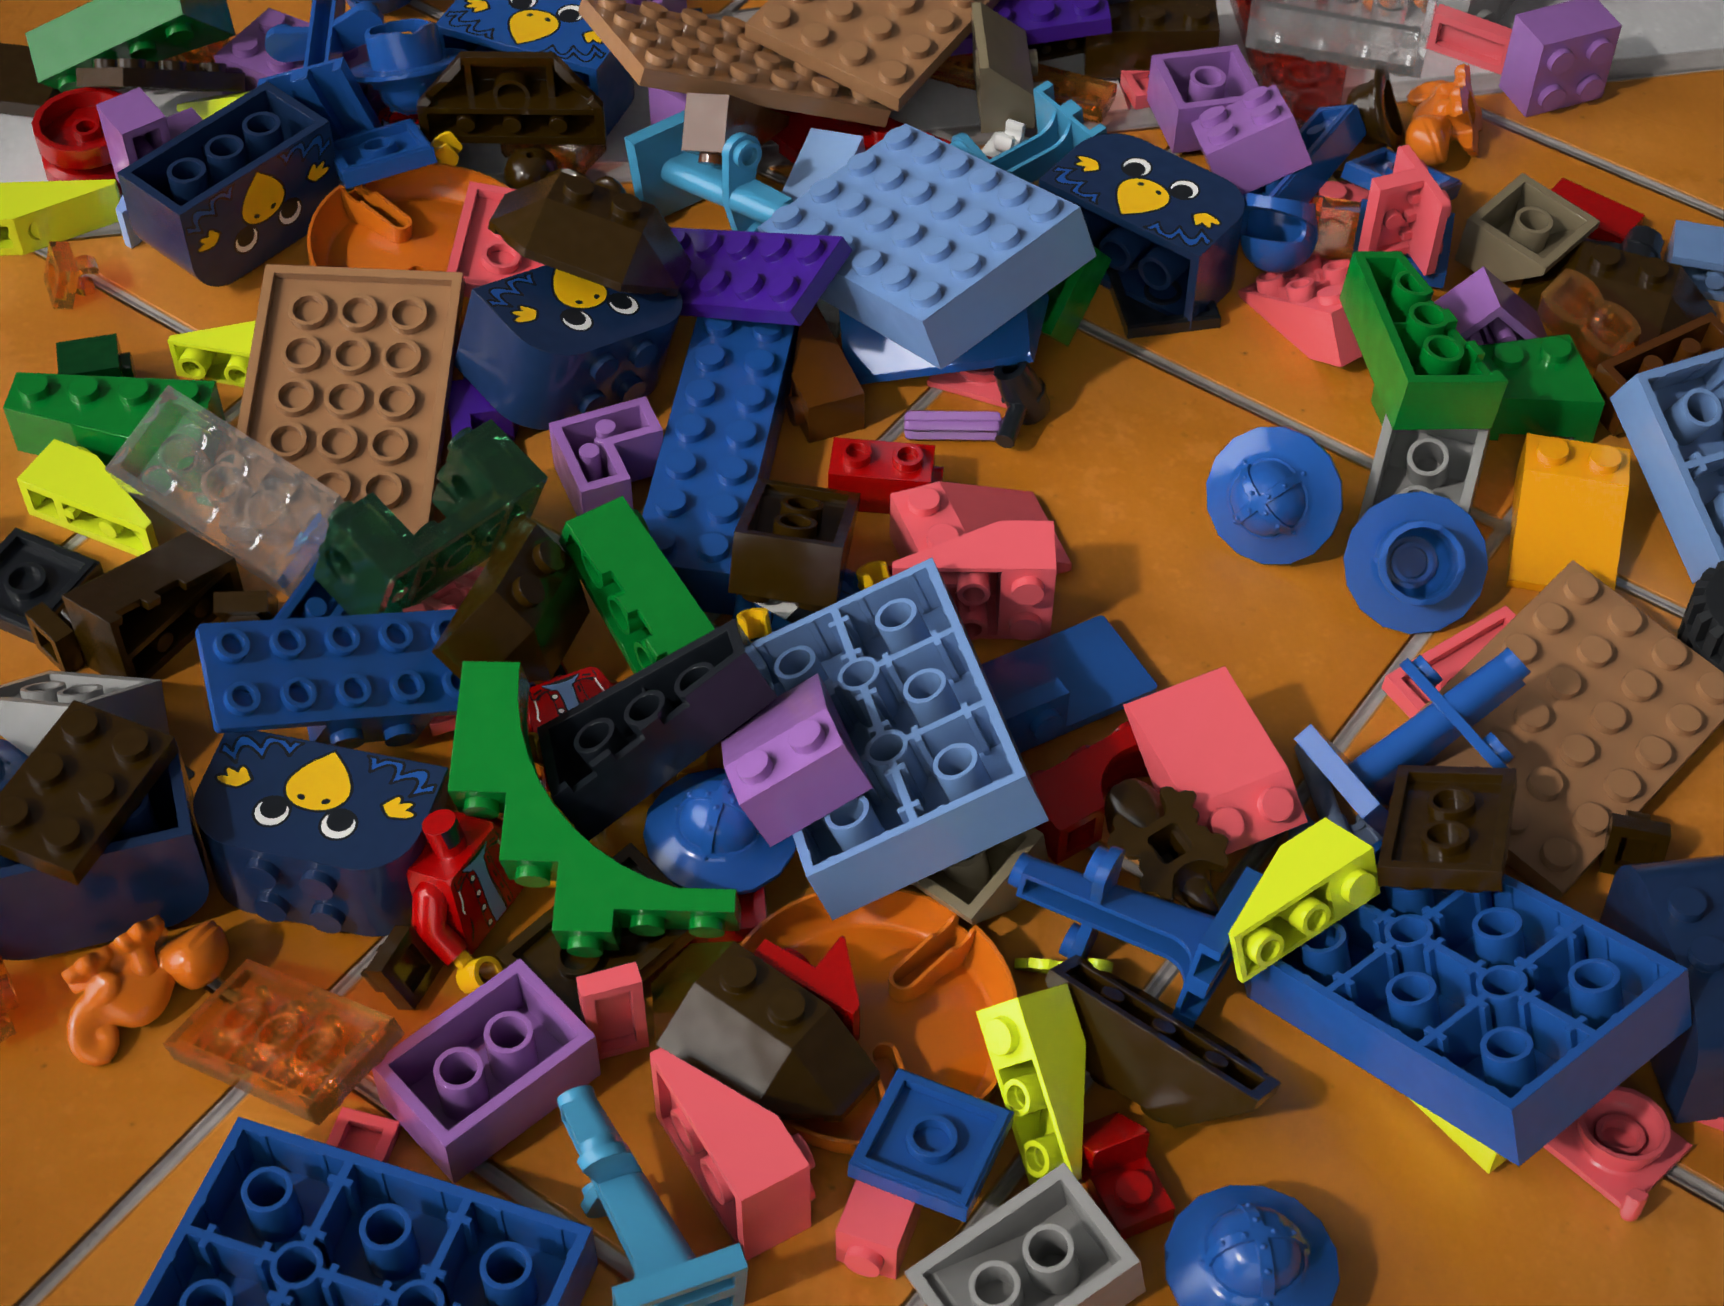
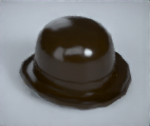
(1379, 110)

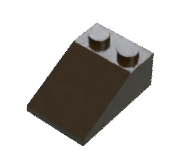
(793, 544)

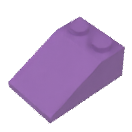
(793, 762)

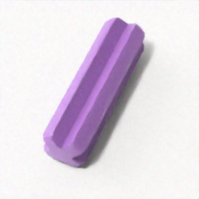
(951, 425)

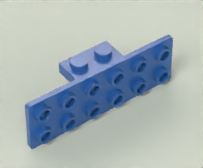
(334, 674)
(1066, 681)

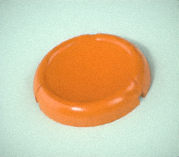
(394, 221)
(916, 994)

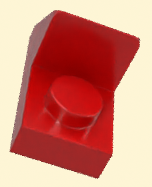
(829, 981)
(1122, 1176)

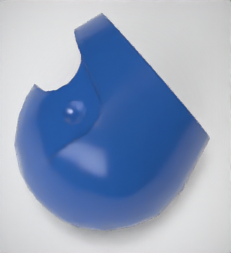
(1278, 232)

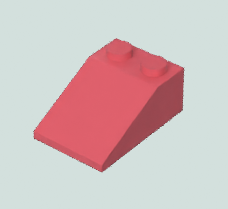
(948, 510)
(1212, 743)
(736, 1153)

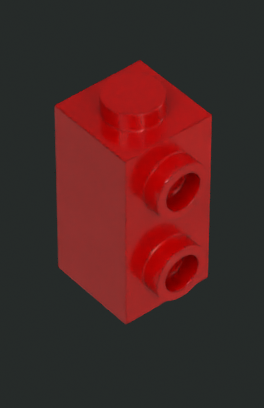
(880, 469)

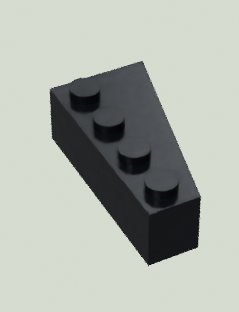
(651, 726)

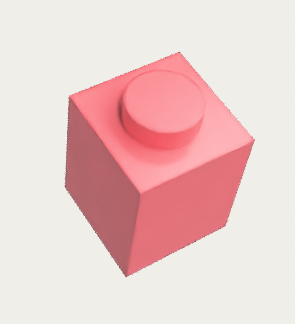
(875, 1231)

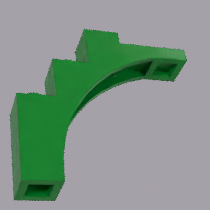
(593, 894)

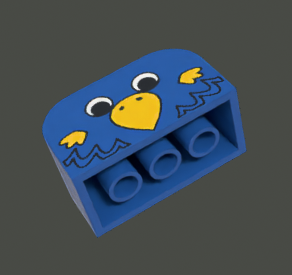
(542, 28)

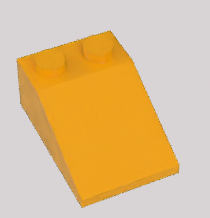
(1567, 509)

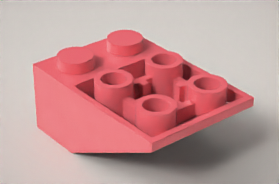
(1307, 308)
(998, 578)

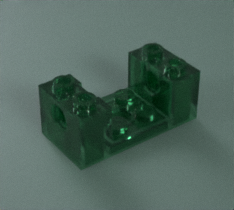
(381, 567)

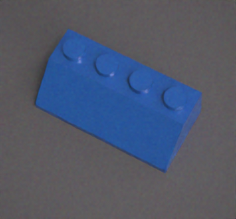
(882, 360)

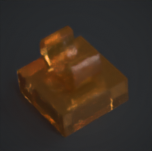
(64, 275)

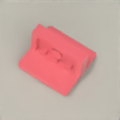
(1407, 212)

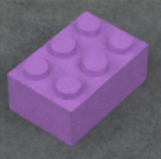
(486, 1069)

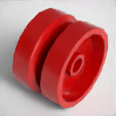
(73, 137)

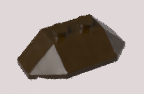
(512, 101)
(593, 234)
(1650, 289)
(519, 608)
(759, 1033)
(1153, 1057)

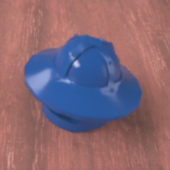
(402, 63)
(1274, 495)
(1415, 562)
(707, 840)
(1250, 1251)

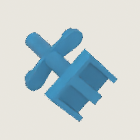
(1058, 129)
(676, 180)
(659, 1254)

